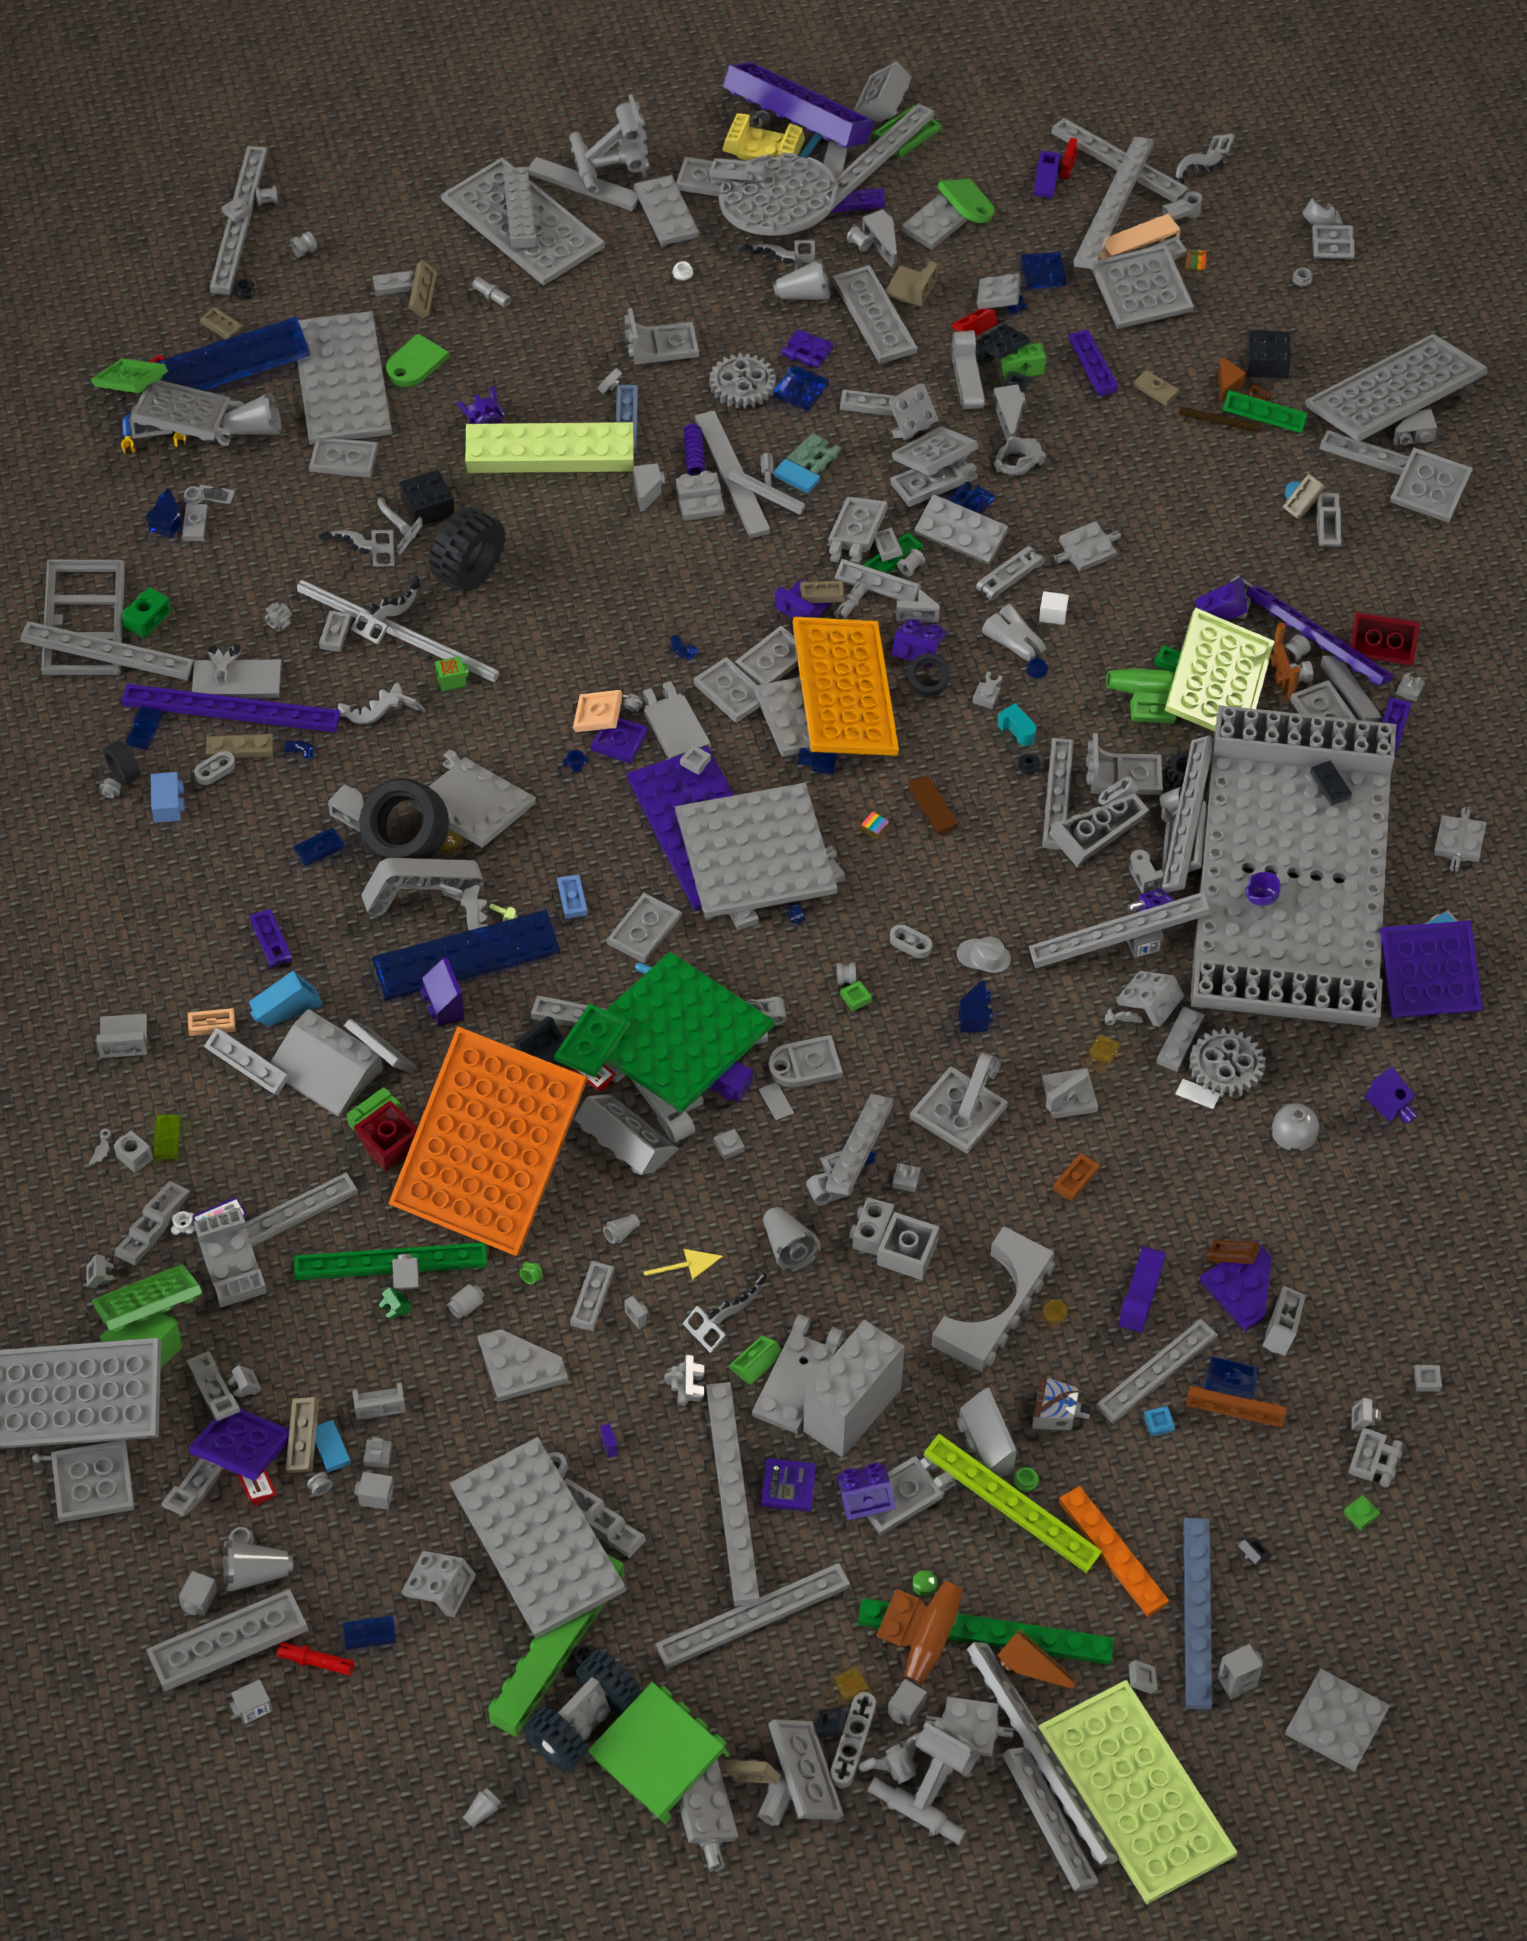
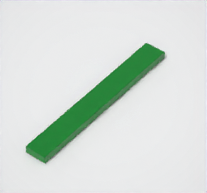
(380, 1261)

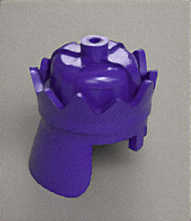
(484, 410)

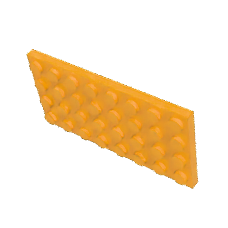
(845, 686)

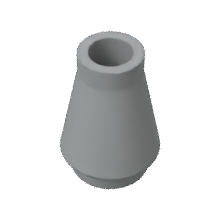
(619, 1229)
(481, 1808)

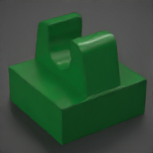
(397, 1301)

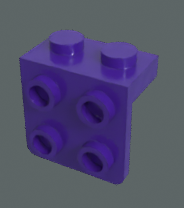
(794, 606)
(917, 639)

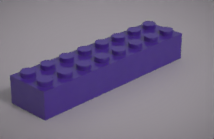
(798, 104)

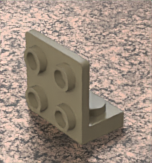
(913, 285)

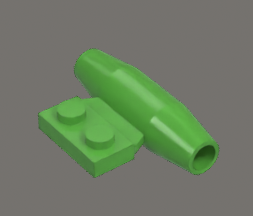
(1149, 690)

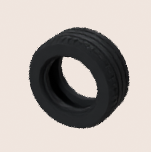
(379, 806)

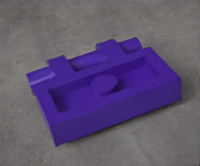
(807, 349)

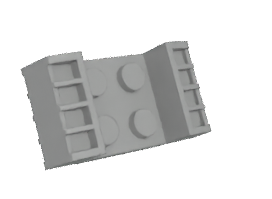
(229, 1257)

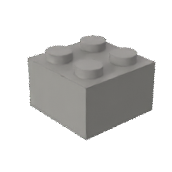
(908, 1246)

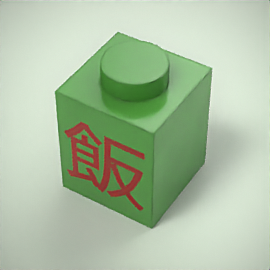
(451, 673)

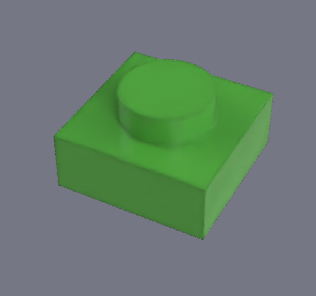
(856, 996)
(1361, 1512)

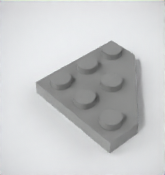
(518, 1365)

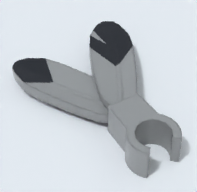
(223, 662)

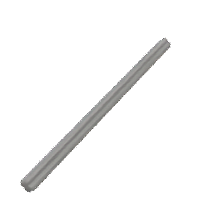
(398, 630)

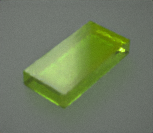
(167, 1136)

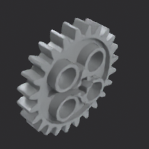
(742, 380)
(1227, 1062)

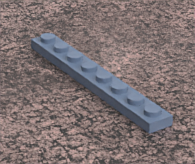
(1197, 1614)

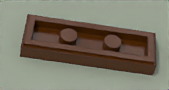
(932, 805)

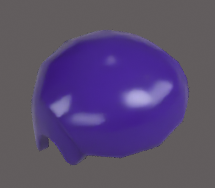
(1263, 888)

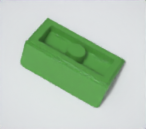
(756, 1359)

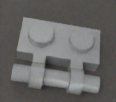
(1367, 1456)

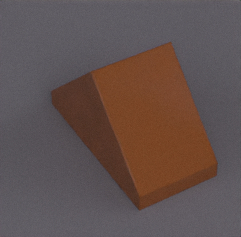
(1229, 378)

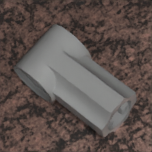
(1186, 207)
(776, 1801)

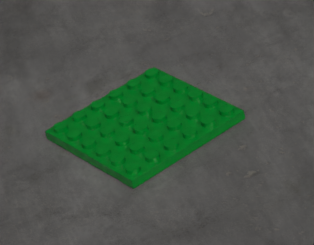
(682, 1031)

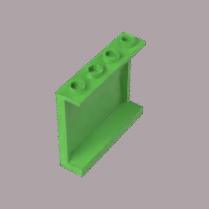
(657, 1750)

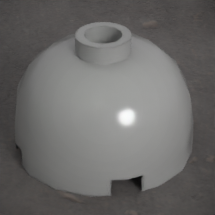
(1295, 1127)

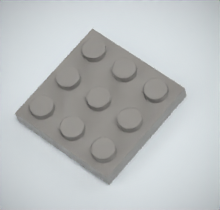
(935, 450)
(1431, 485)
(941, 1107)
(92, 1481)
(1337, 1720)

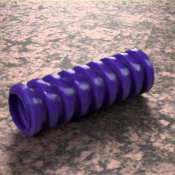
(694, 449)

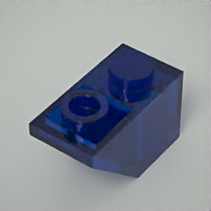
(165, 516)
(974, 1010)

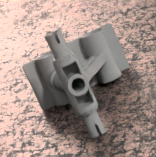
(631, 148)
(947, 1756)

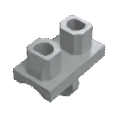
(682, 1380)

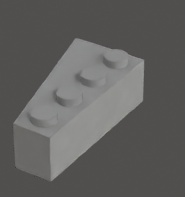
(1092, 831)

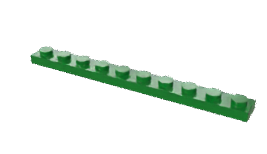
(999, 1632)

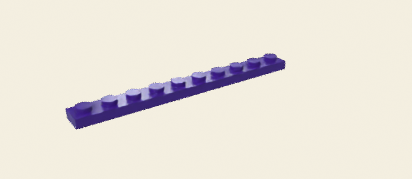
(232, 708)

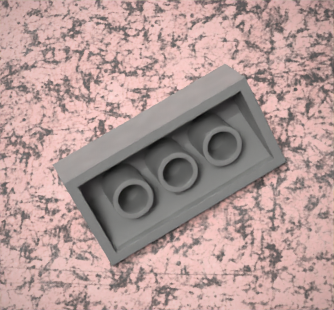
(624, 1133)

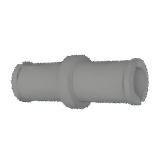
(491, 292)
(851, 601)

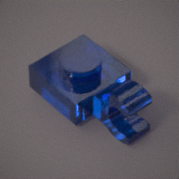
(820, 761)

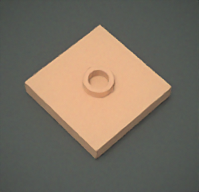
(598, 711)

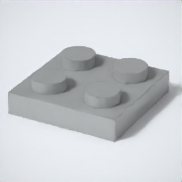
(998, 291)
(1082, 1104)

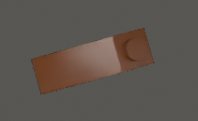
(1030, 1660)

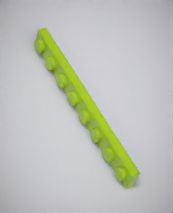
(1012, 1503)

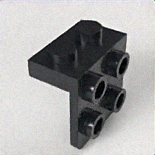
(999, 343)
(542, 1041)

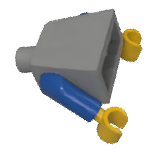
(134, 430)

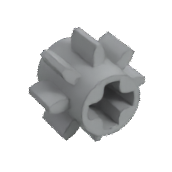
(278, 616)

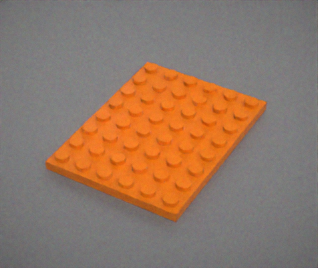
(488, 1141)

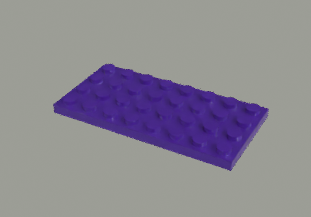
(671, 785)

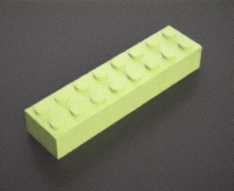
(549, 447)

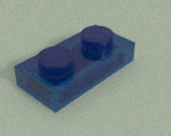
(319, 846)
(369, 1632)

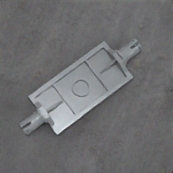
(708, 1816)

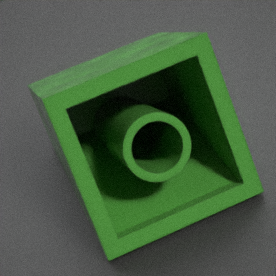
(157, 1326)

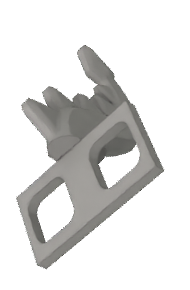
(380, 707)
(470, 902)

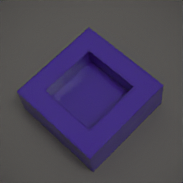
(608, 1440)

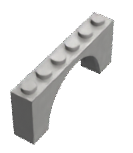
(978, 1341)

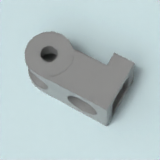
(1144, 873)

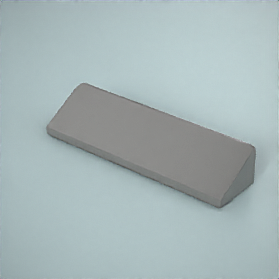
(1350, 689)

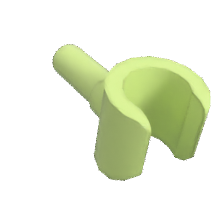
(508, 914)

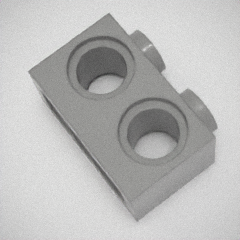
(871, 1225)
(1240, 1671)

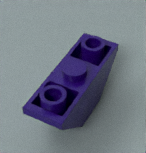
(1047, 174)

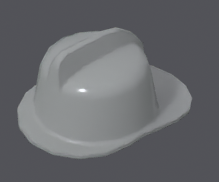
(984, 954)

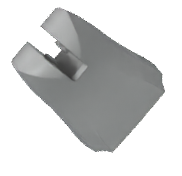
(1013, 632)

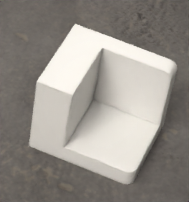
(1053, 608)

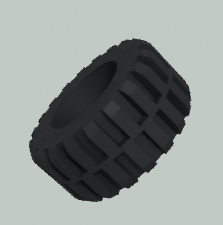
(467, 549)

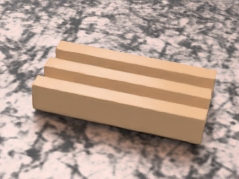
(208, 1026)

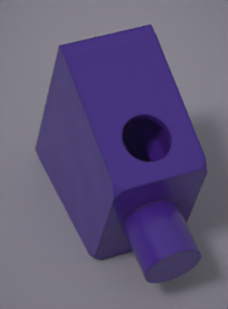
(1391, 1096)

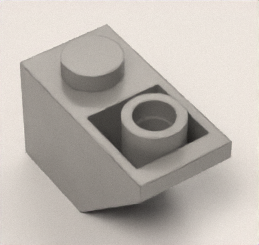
(1416, 428)

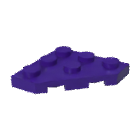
(1241, 1288)

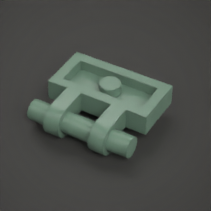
(810, 450)

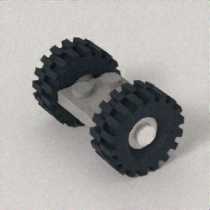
(562, 1734)

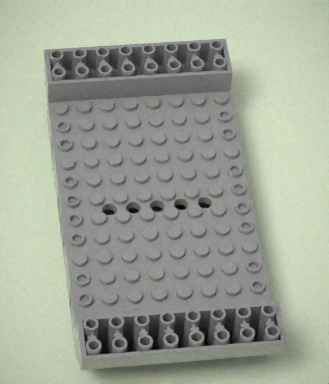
(1320, 940)

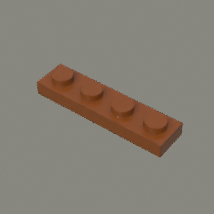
(1235, 1406)

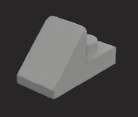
(924, 609)

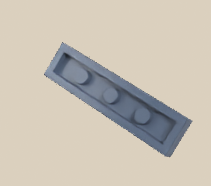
(627, 407)

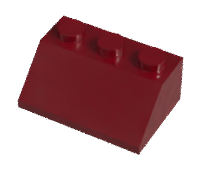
(1385, 637)

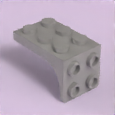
(660, 342)
(1109, 768)

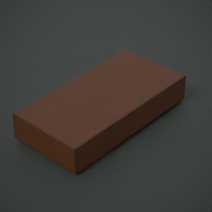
(1233, 1251)

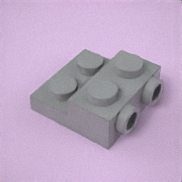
(699, 496)

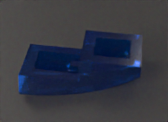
(145, 727)

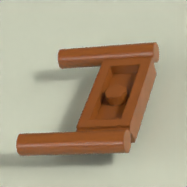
(1284, 675)

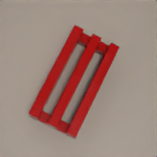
(1069, 158)

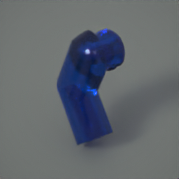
(686, 652)
(296, 746)

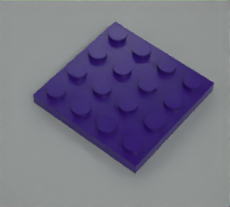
(1430, 969)

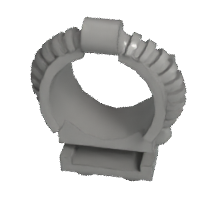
(1015, 445)

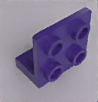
(866, 1491)

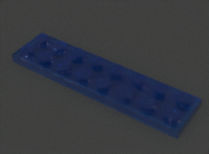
(237, 356)
(468, 953)

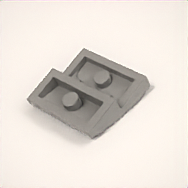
(1333, 241)

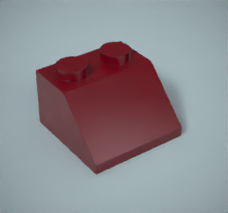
(386, 1135)

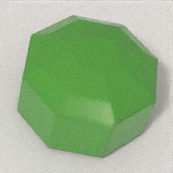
(924, 1583)

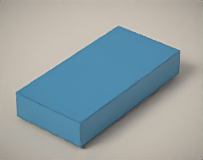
(796, 476)
(331, 1447)

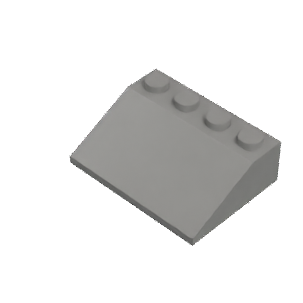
(326, 1063)

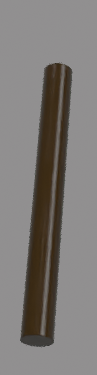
(1219, 419)

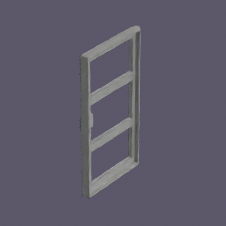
(56, 620)

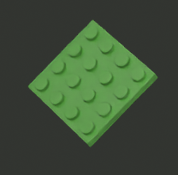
(147, 1297)

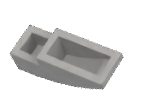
(1328, 519)

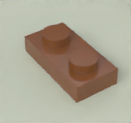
(1076, 1177)

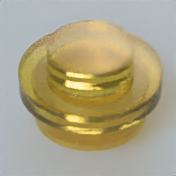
(1055, 1311)

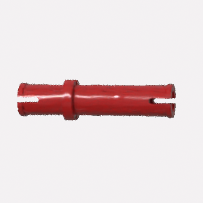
(305, 1655)

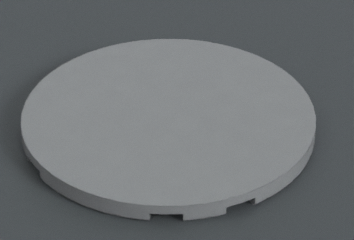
(789, 199)

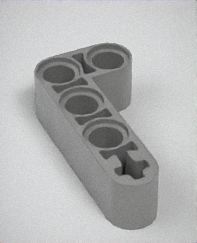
(967, 370)

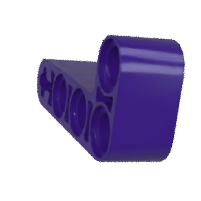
(1142, 1289)

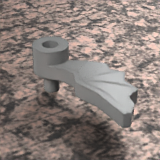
(1110, 1018)
(101, 1150)

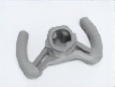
(897, 1761)

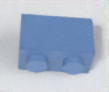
(165, 797)

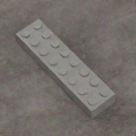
(519, 207)

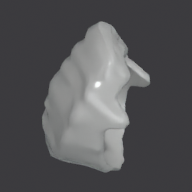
(1321, 215)

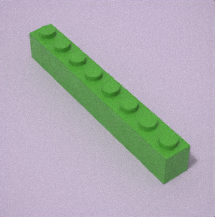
(539, 1669)

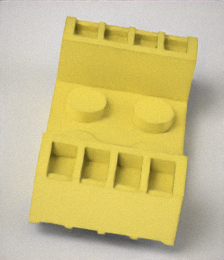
(753, 142)

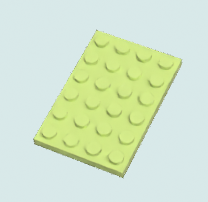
(1216, 668)

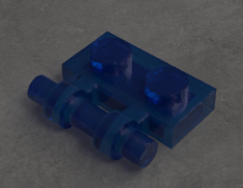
(974, 500)

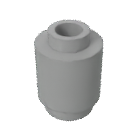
(466, 1301)

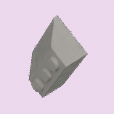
(883, 93)
(987, 1434)

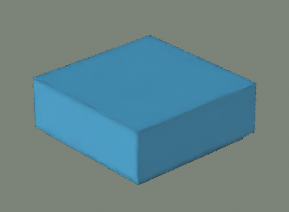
(1159, 1421)

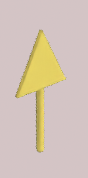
(696, 1261)

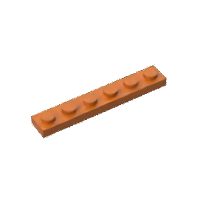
(1114, 1551)

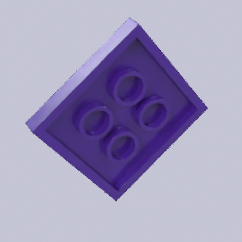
(241, 1443)

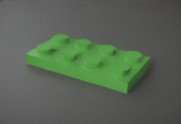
(130, 375)

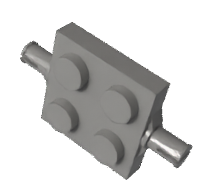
(1087, 546)
(1460, 839)
(974, 1722)

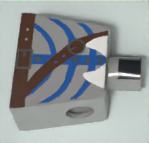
(1057, 1406)

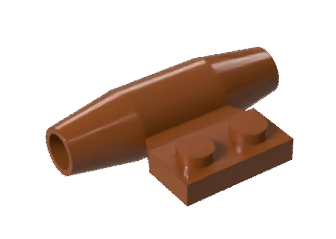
(921, 1627)

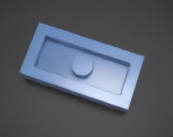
(572, 896)

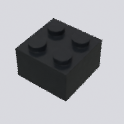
(1268, 354)
(427, 497)

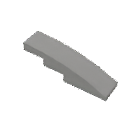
(152, 1223)
(605, 1522)

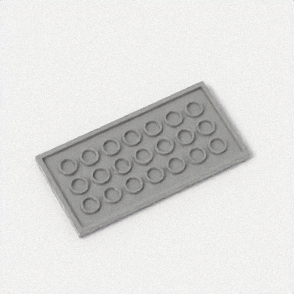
(559, 236)
(343, 379)
(1396, 387)
(80, 1393)
(537, 1537)

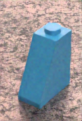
(284, 1000)

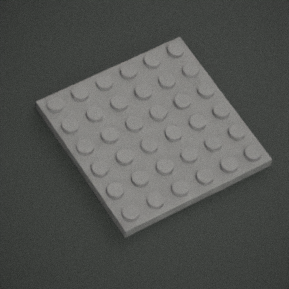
(755, 850)

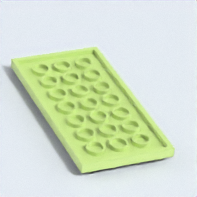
(1137, 1791)

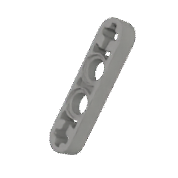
(852, 1739)

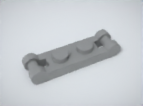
(1010, 572)

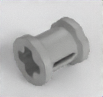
(266, 195)
(860, 239)
(911, 562)

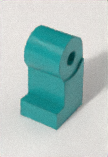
(1018, 724)

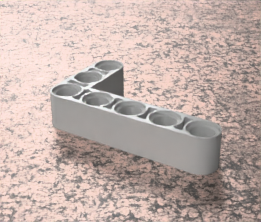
(416, 874)

